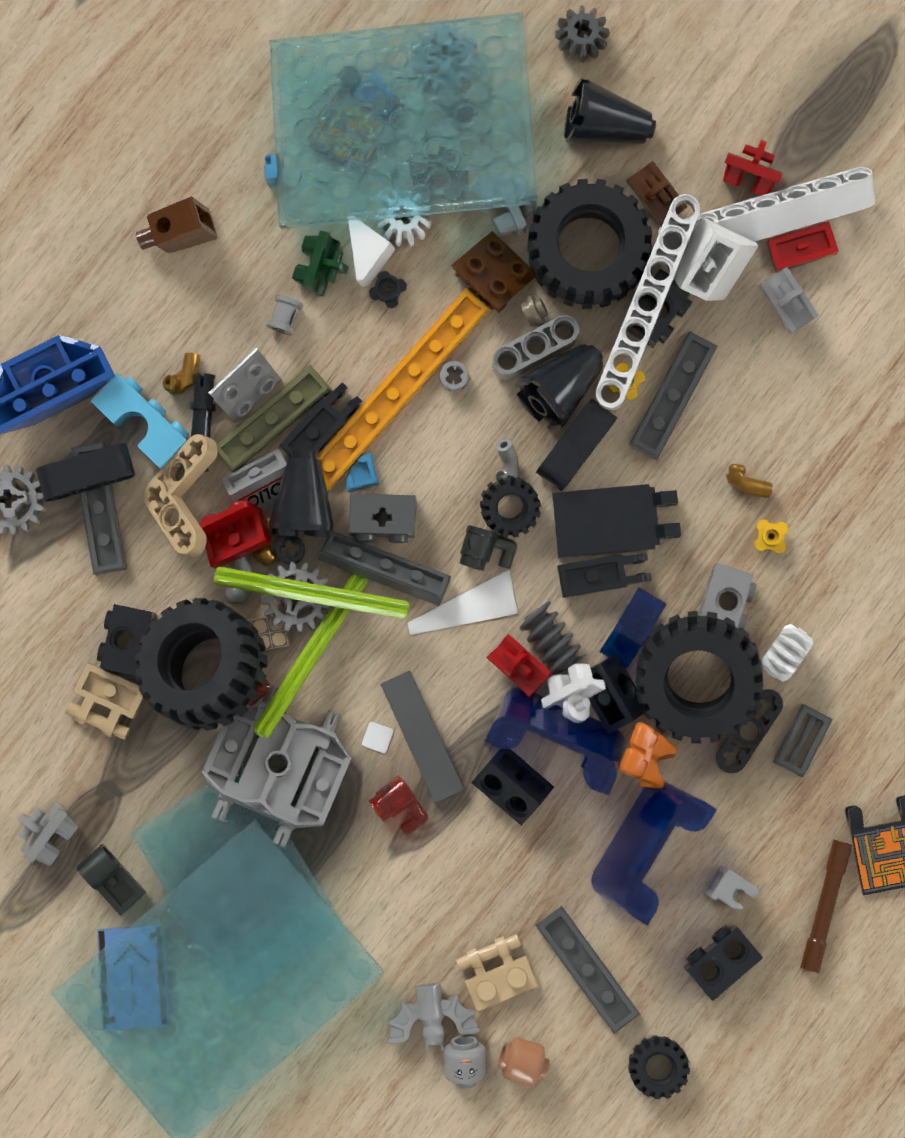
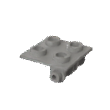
(245, 385)

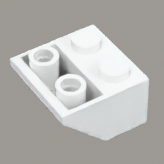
(713, 261)

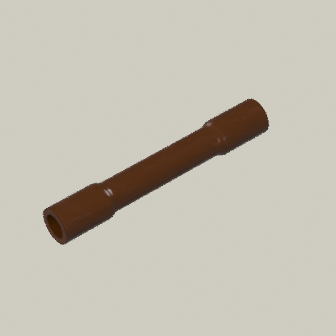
(816, 943)

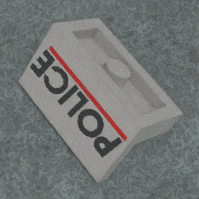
(257, 481)

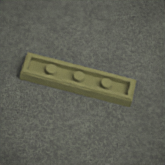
(272, 418)

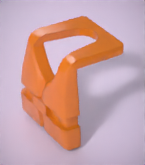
(644, 754)

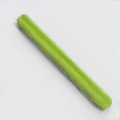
(311, 592)
(305, 662)

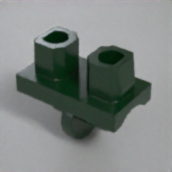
(323, 264)

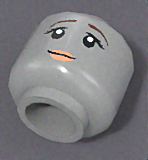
(465, 1061)

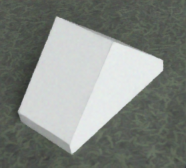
(369, 252)

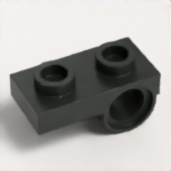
(111, 879)

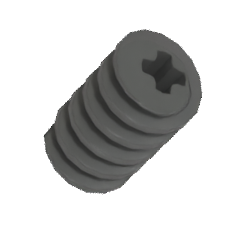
(551, 639)

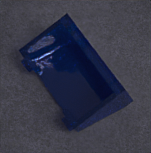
(589, 738)
(638, 844)

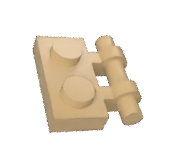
(107, 690)
(500, 982)

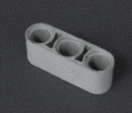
(544, 334)

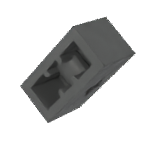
(367, 506)

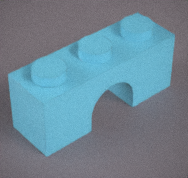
(122, 401)

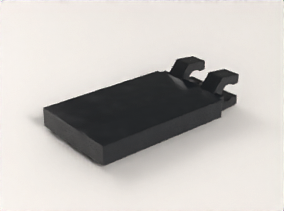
(611, 520)

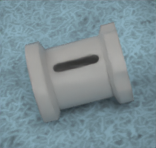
(284, 315)

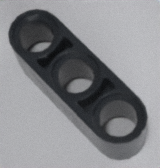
(576, 445)
(85, 472)

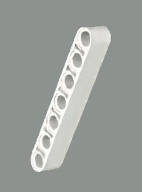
(792, 206)
(648, 286)

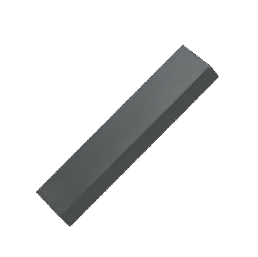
(673, 395)
(101, 524)
(385, 568)
(422, 736)
(587, 969)

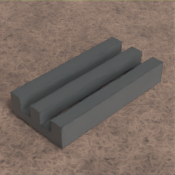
(789, 765)

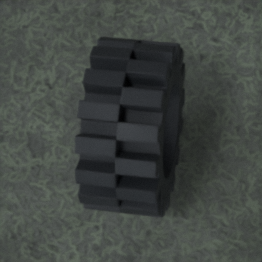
(523, 520)
(673, 1081)

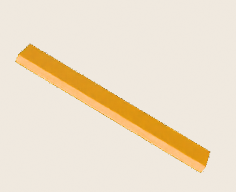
(400, 386)

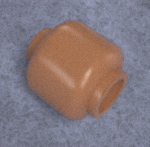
(523, 1061)

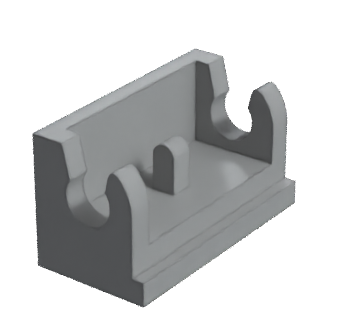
(724, 887)

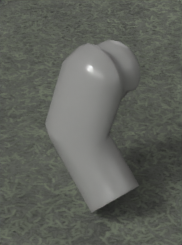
(509, 459)
(234, 595)

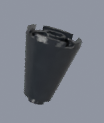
(605, 118)
(560, 385)

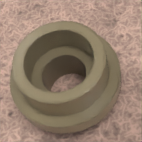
(534, 311)

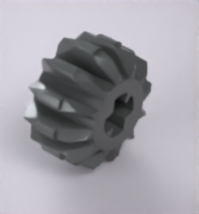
(582, 21)

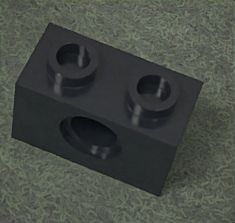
(676, 304)
(119, 621)
(618, 702)

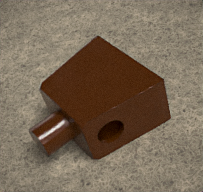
(178, 227)

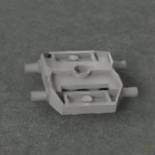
(270, 791)

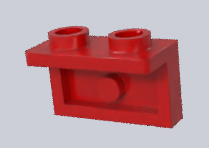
(234, 533)

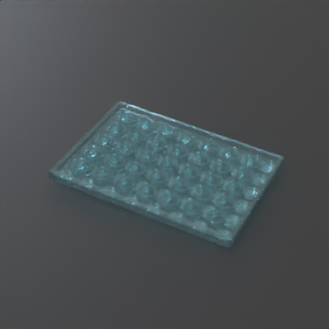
(402, 121)
(217, 983)

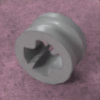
(464, 377)

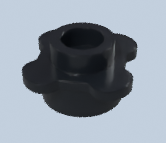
(386, 280)

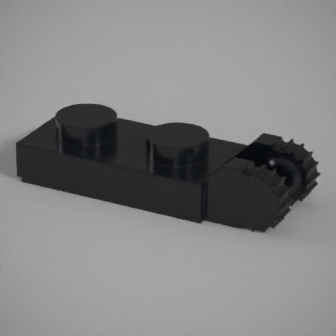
(320, 423)
(599, 575)

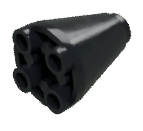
(302, 498)

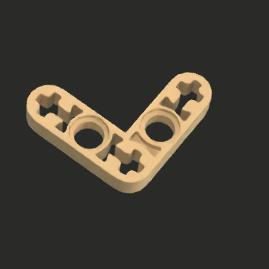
(172, 491)

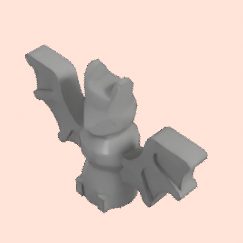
(431, 1010)

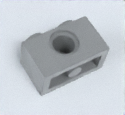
(732, 582)

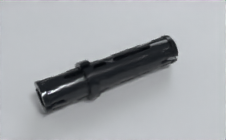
(202, 405)

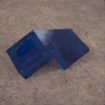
(633, 626)

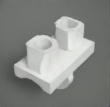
(573, 695)

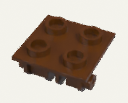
(493, 271)

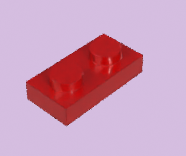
(802, 246)

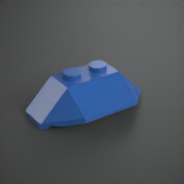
(49, 381)

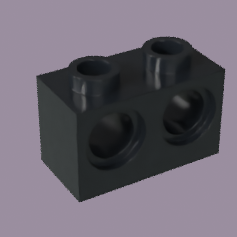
(513, 785)
(728, 969)

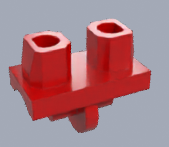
(765, 177)
(519, 665)

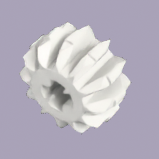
(405, 231)
(787, 652)

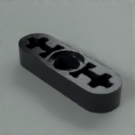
(742, 756)

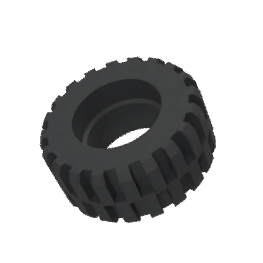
(589, 202)
(168, 647)
(705, 718)

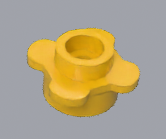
(637, 380)
(778, 530)

